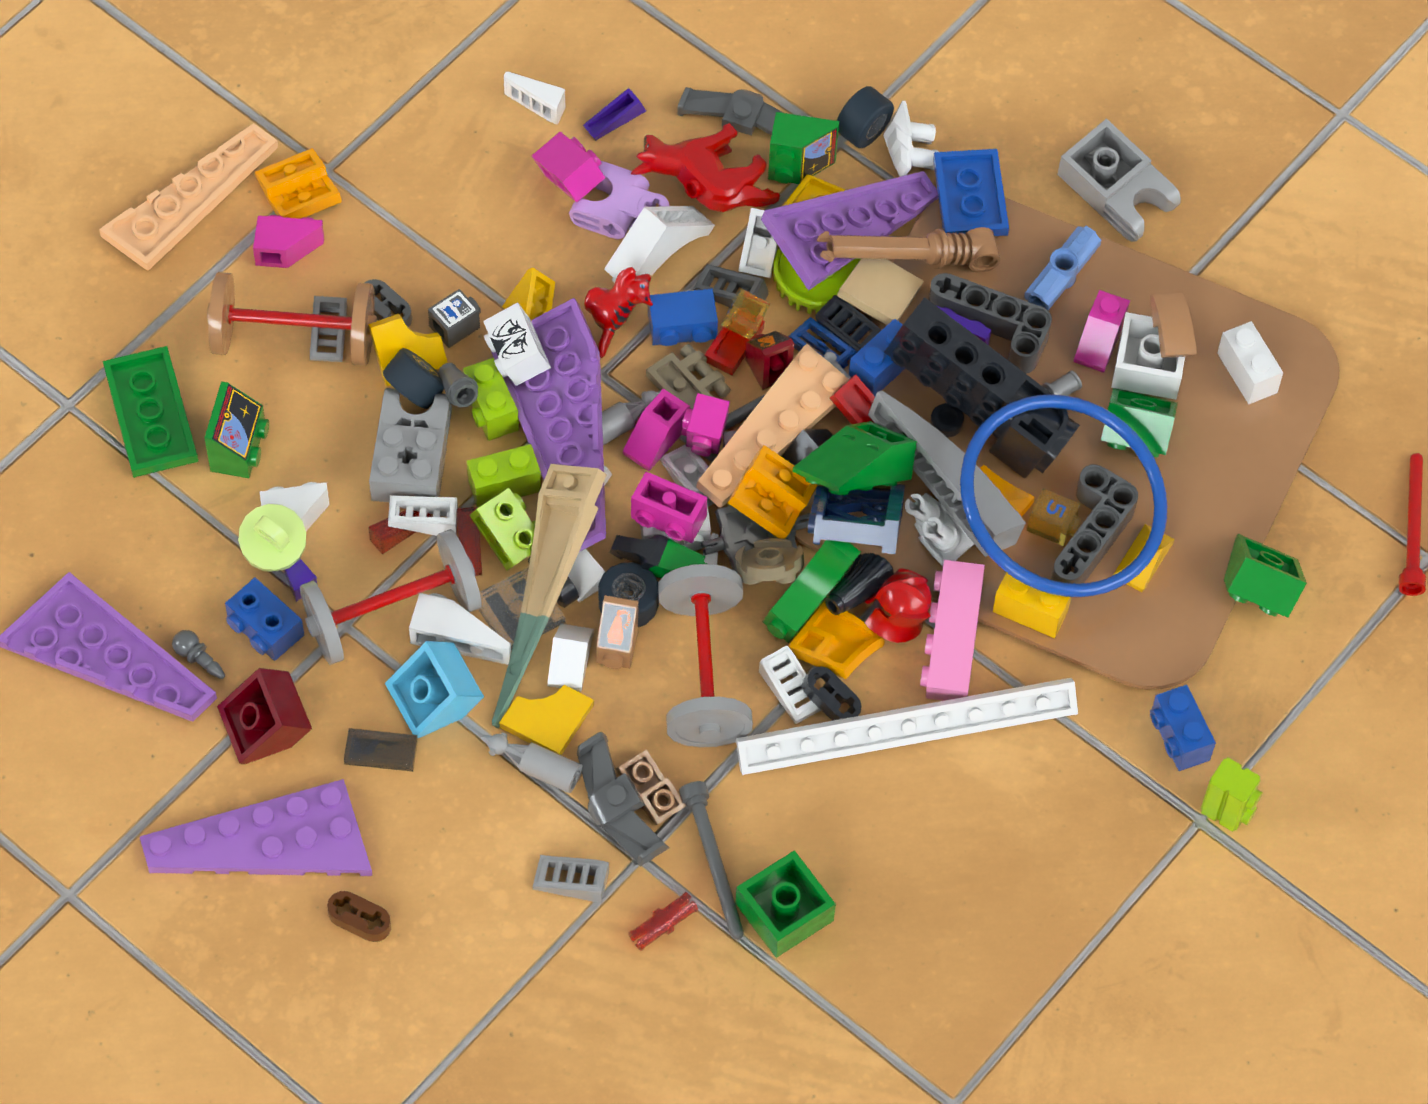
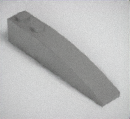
(939, 467)

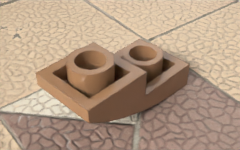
(1174, 325)
(657, 792)

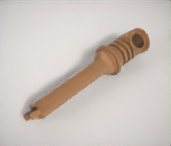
(974, 248)

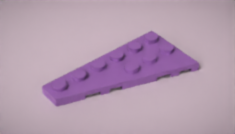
(859, 211)
(94, 642)
(279, 836)

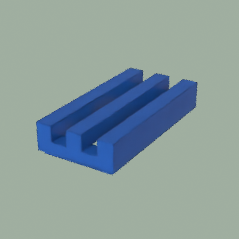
(846, 350)

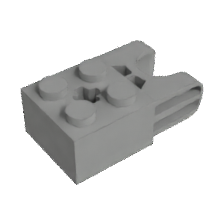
(1115, 178)
(409, 449)

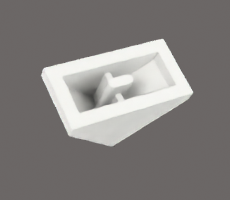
(570, 656)

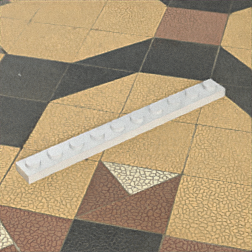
(906, 726)

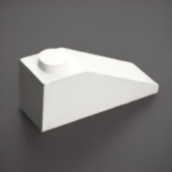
(446, 621)

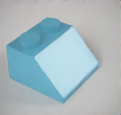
(434, 688)

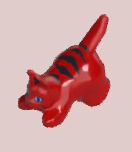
(613, 306)

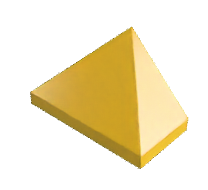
(533, 294)
(1142, 580)

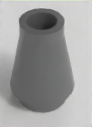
(459, 387)

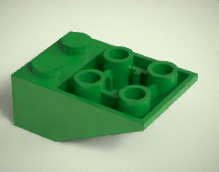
(859, 459)

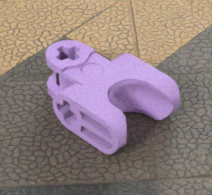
(619, 211)

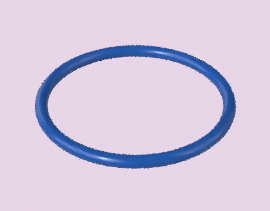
(1009, 565)

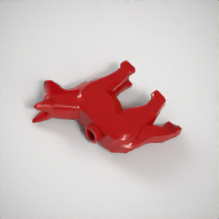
(702, 173)

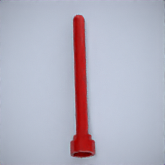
(1412, 580)

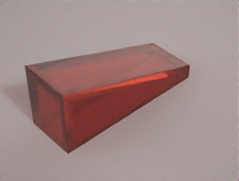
(387, 537)
(470, 537)

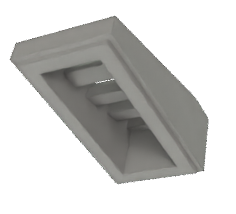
(334, 305)
(579, 890)

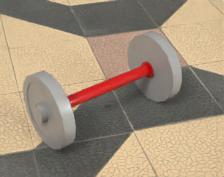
(457, 572)
(703, 592)

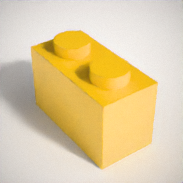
(1030, 606)

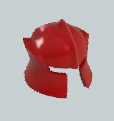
(907, 601)

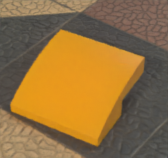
(298, 185)
(772, 493)

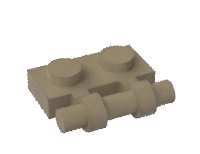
(677, 378)

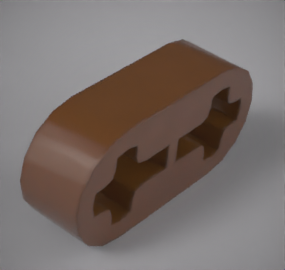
(356, 923)

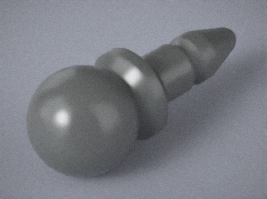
(188, 645)

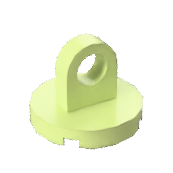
(272, 537)

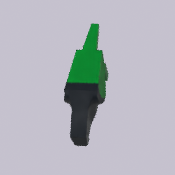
(655, 554)

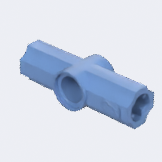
(1071, 256)

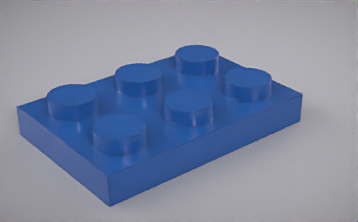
(971, 191)

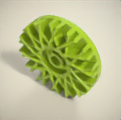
(792, 286)

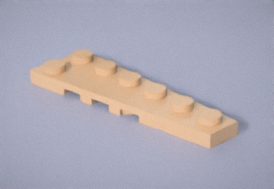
(169, 215)
(791, 404)

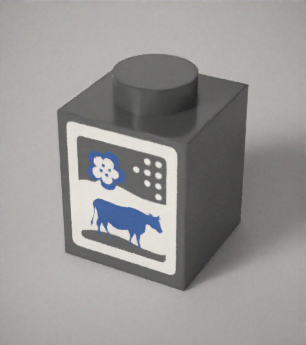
(454, 317)

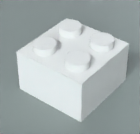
(1140, 361)

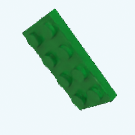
(150, 411)

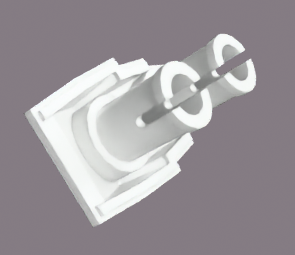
(899, 139)
(937, 528)

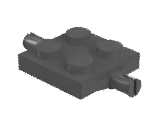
(741, 531)

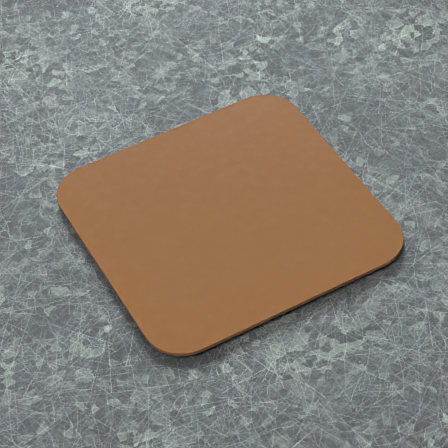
(1220, 472)

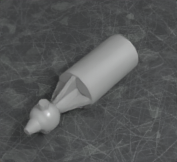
(622, 416)
(537, 762)

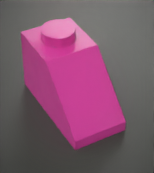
(1101, 331)

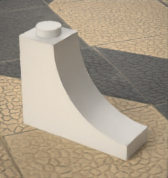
(656, 237)

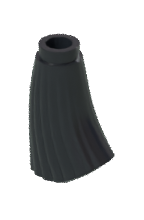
(859, 583)

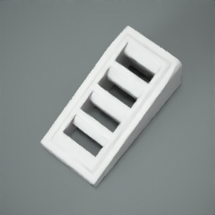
(535, 95)
(429, 525)
(767, 669)

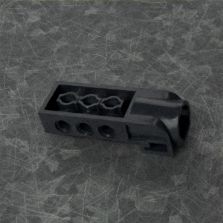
(979, 384)

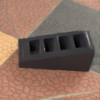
(836, 312)

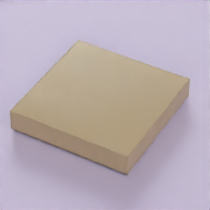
(880, 289)

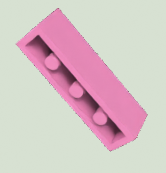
(954, 630)

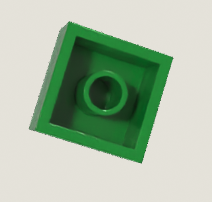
(785, 903)

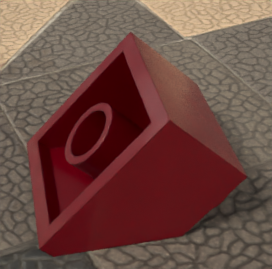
(264, 715)

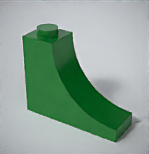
(810, 589)

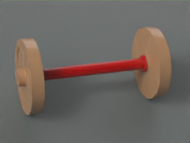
(222, 314)

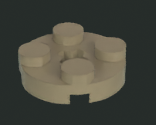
(770, 561)

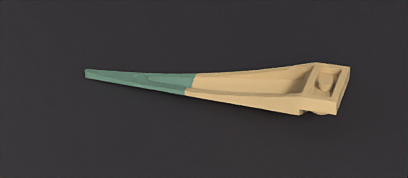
(561, 525)

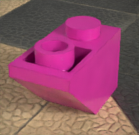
(285, 240)
(656, 430)

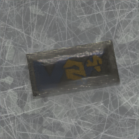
(380, 749)

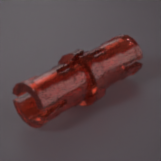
(663, 921)

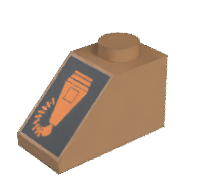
(617, 632)

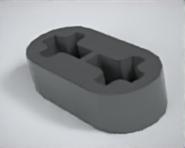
(390, 301)

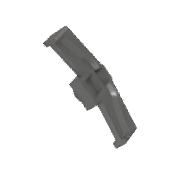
(740, 109)
(614, 802)

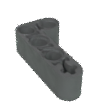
(959, 293)
(1090, 535)

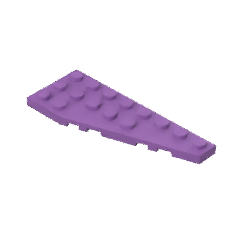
(564, 404)

